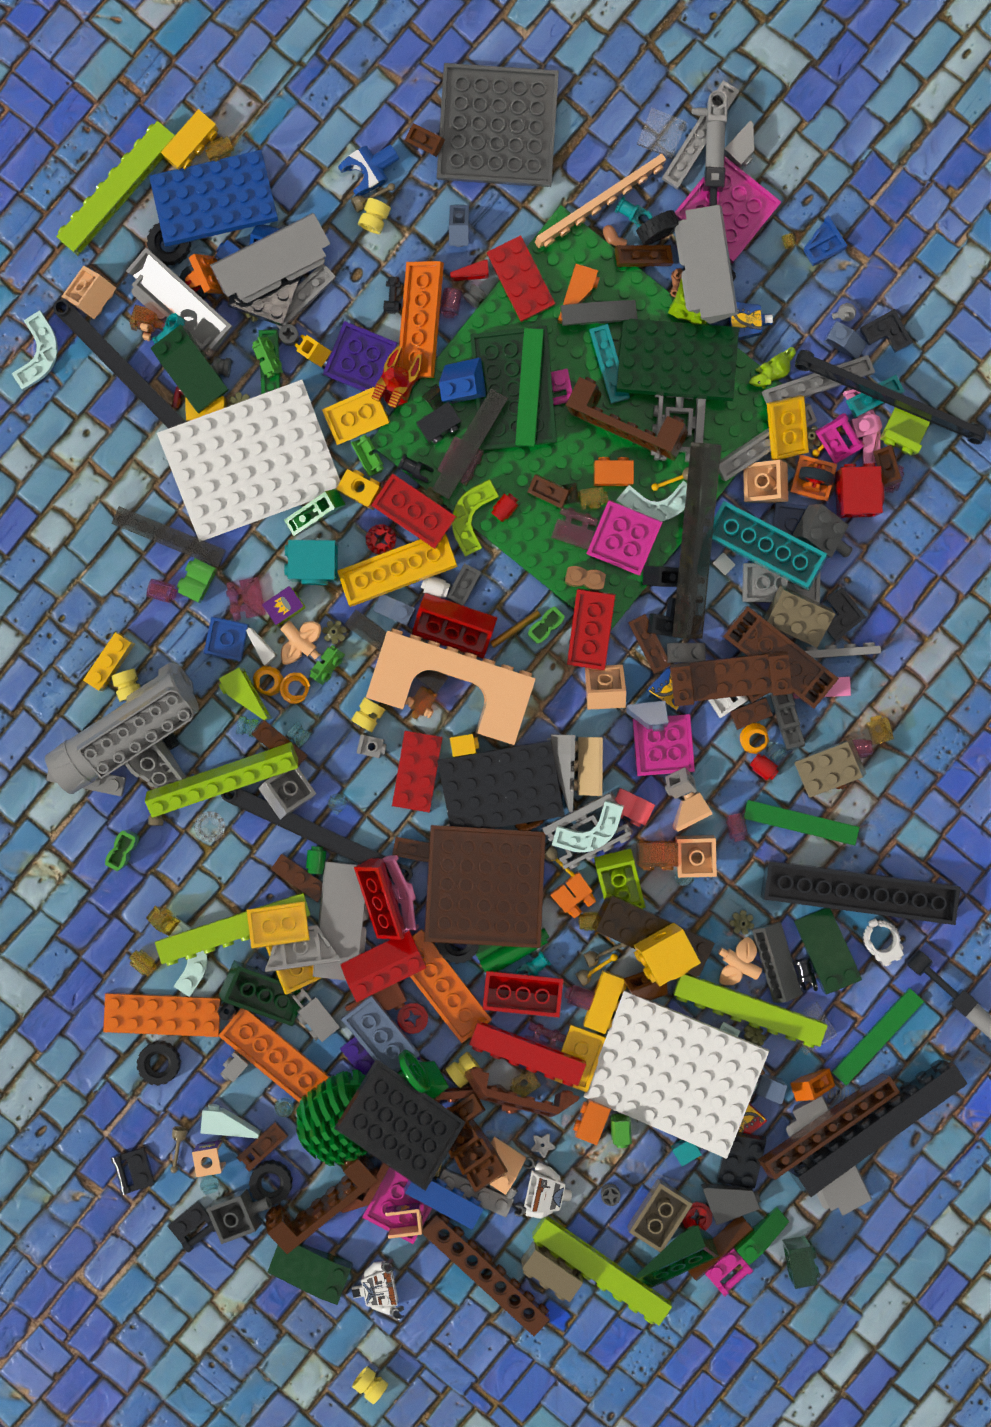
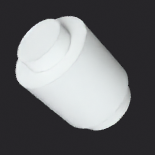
(435, 587)

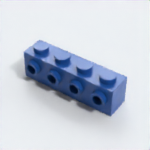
(447, 1201)

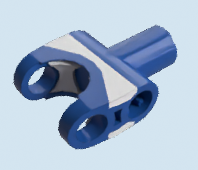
(371, 166)

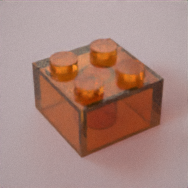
(657, 854)

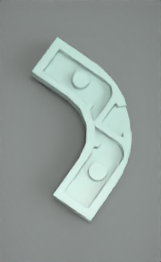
(45, 352)
(659, 510)
(593, 838)
(194, 969)

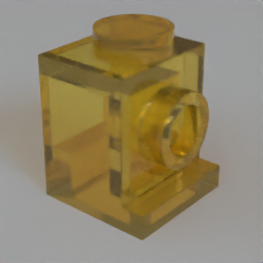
(593, 498)
(885, 733)
(163, 920)
(533, 1083)

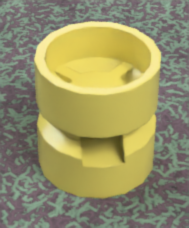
(375, 214)
(126, 683)
(368, 714)
(458, 1070)
(370, 1385)

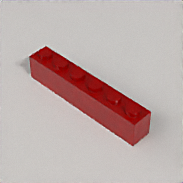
(527, 1053)

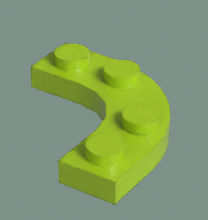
(464, 511)

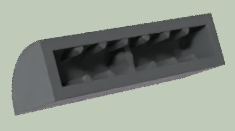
(777, 962)

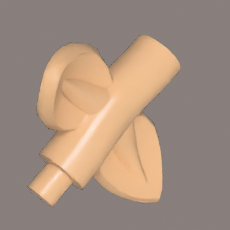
(300, 641)
(739, 962)

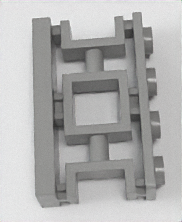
(694, 423)
(580, 816)

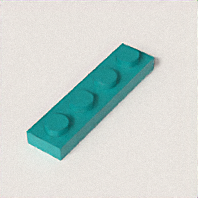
(607, 361)

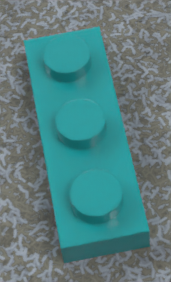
(862, 403)

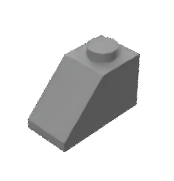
(741, 147)

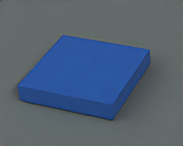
(226, 639)

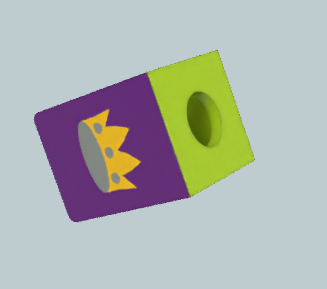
(283, 606)

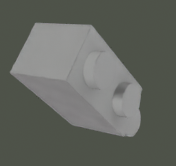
(315, 1016)

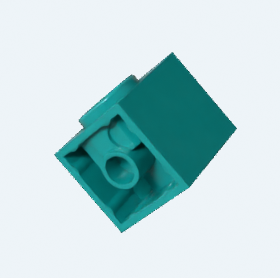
(312, 561)

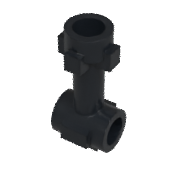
(392, 306)

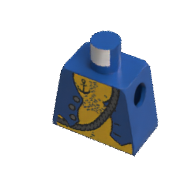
(749, 320)
(662, 689)

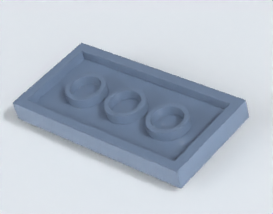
(378, 1033)

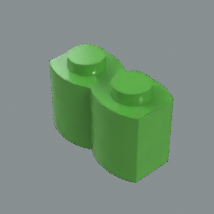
(197, 580)
(549, 622)
(123, 846)
(621, 1130)

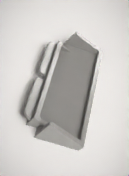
(267, 261)
(707, 264)
(166, 294)
(341, 917)
(849, 1189)

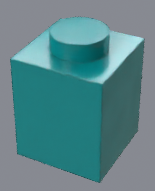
(685, 1151)

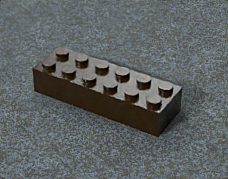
(633, 924)

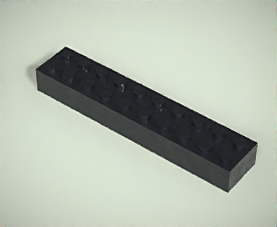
(860, 892)
(878, 1127)

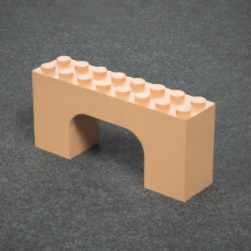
(503, 690)

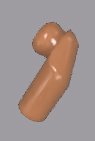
(612, 237)
(676, 278)

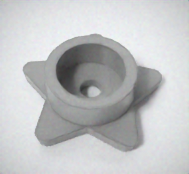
(547, 1144)

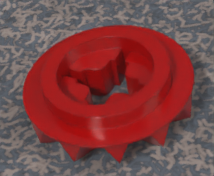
(380, 530)
(408, 1026)
(706, 1219)

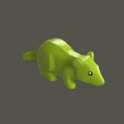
(774, 369)

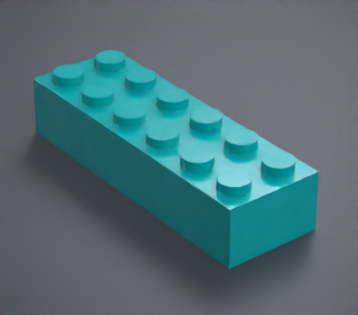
(767, 546)

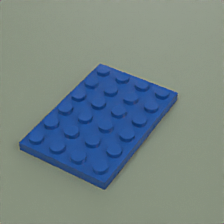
(213, 198)

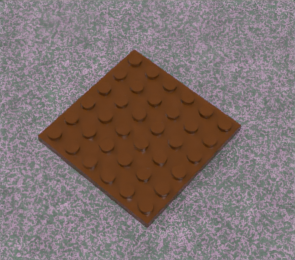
(485, 887)

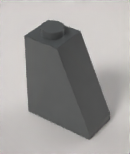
(730, 1201)

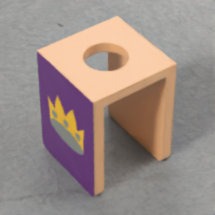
(210, 1150)
(405, 1231)

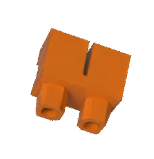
(567, 900)

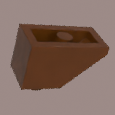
(643, 987)

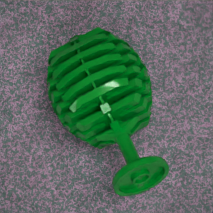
(324, 1106)

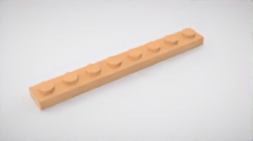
(594, 206)

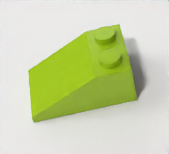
(241, 689)
(619, 876)

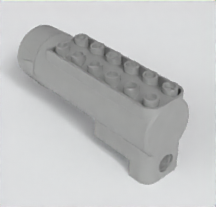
(125, 732)

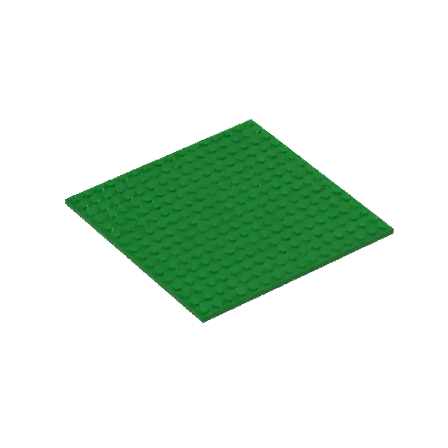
(579, 443)

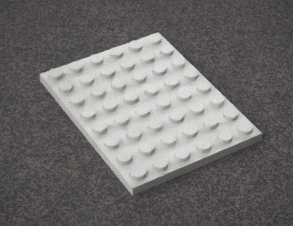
(250, 460)
(676, 1073)

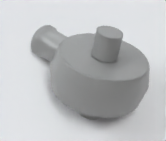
(845, 312)

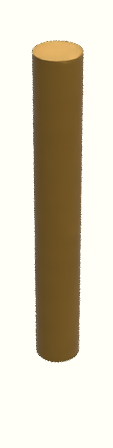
(516, 628)

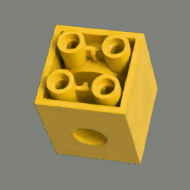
(666, 954)

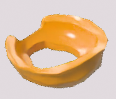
(275, 673)
(285, 684)
(747, 732)

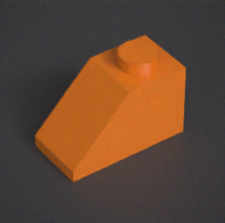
(812, 1085)

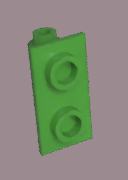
(264, 348)
(370, 461)
(332, 658)

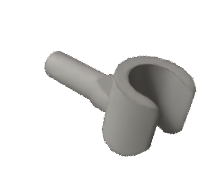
(510, 1194)

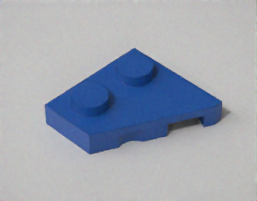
(824, 243)

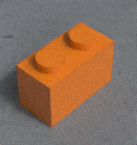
(613, 472)
(591, 1122)

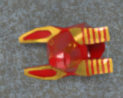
(397, 382)

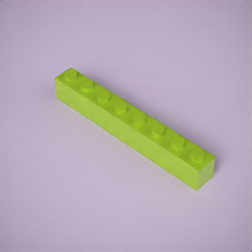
(116, 189)
(221, 780)
(213, 934)
(750, 1009)
(602, 1270)

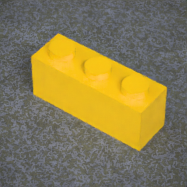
(190, 141)
(109, 661)
(604, 1002)

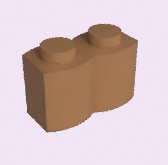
(590, 579)

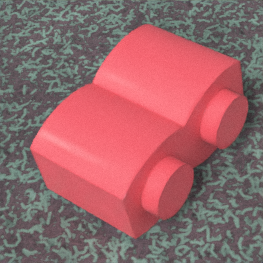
(634, 807)

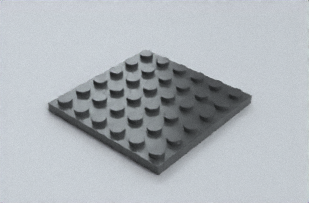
(497, 125)

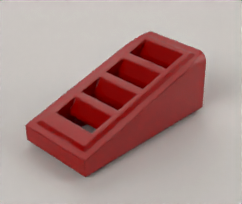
(471, 272)

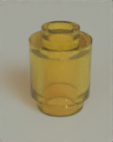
(219, 149)
(586, 920)
(142, 963)

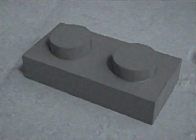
(464, 584)
(685, 652)

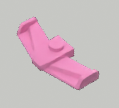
(869, 428)
(403, 892)

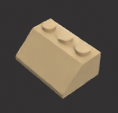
(589, 766)

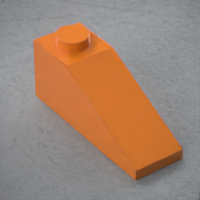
(580, 286)

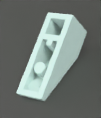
(223, 1122)

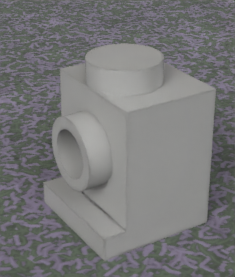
(364, 742)
(680, 783)
(234, 1066)

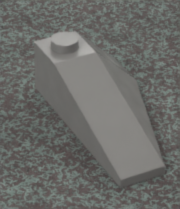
(564, 757)
(156, 766)

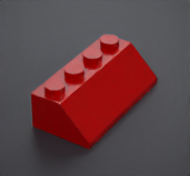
(454, 625)
(380, 899)
(383, 966)
(522, 994)

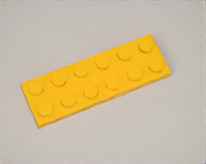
(395, 570)

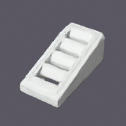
(263, 650)

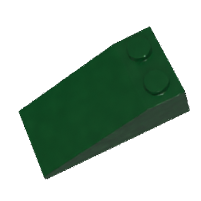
(189, 368)
(827, 951)
(259, 993)
(681, 1255)
(312, 1271)

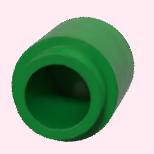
(316, 860)

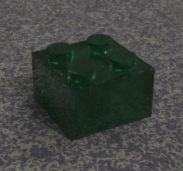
(801, 1262)

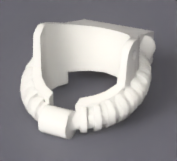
(893, 952)

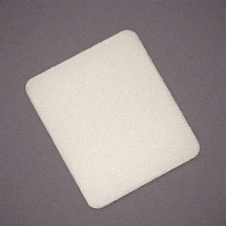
(724, 563)

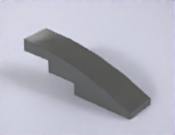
(598, 312)
(788, 721)

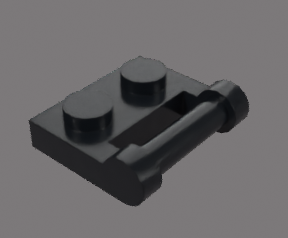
(139, 1169)
(189, 1221)

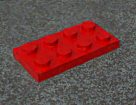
(520, 278)
(413, 511)
(591, 629)
(417, 771)

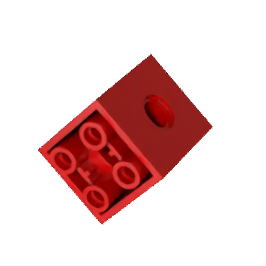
(859, 491)

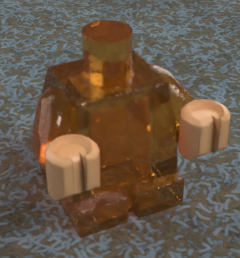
(145, 320)
(422, 702)

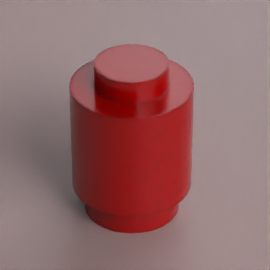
(505, 507)
(764, 767)

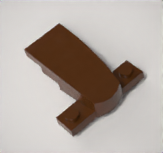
(472, 1148)

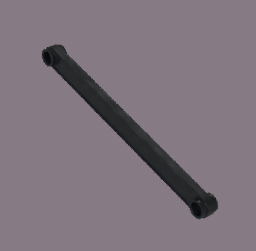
(807, 362)
(118, 365)
(307, 829)

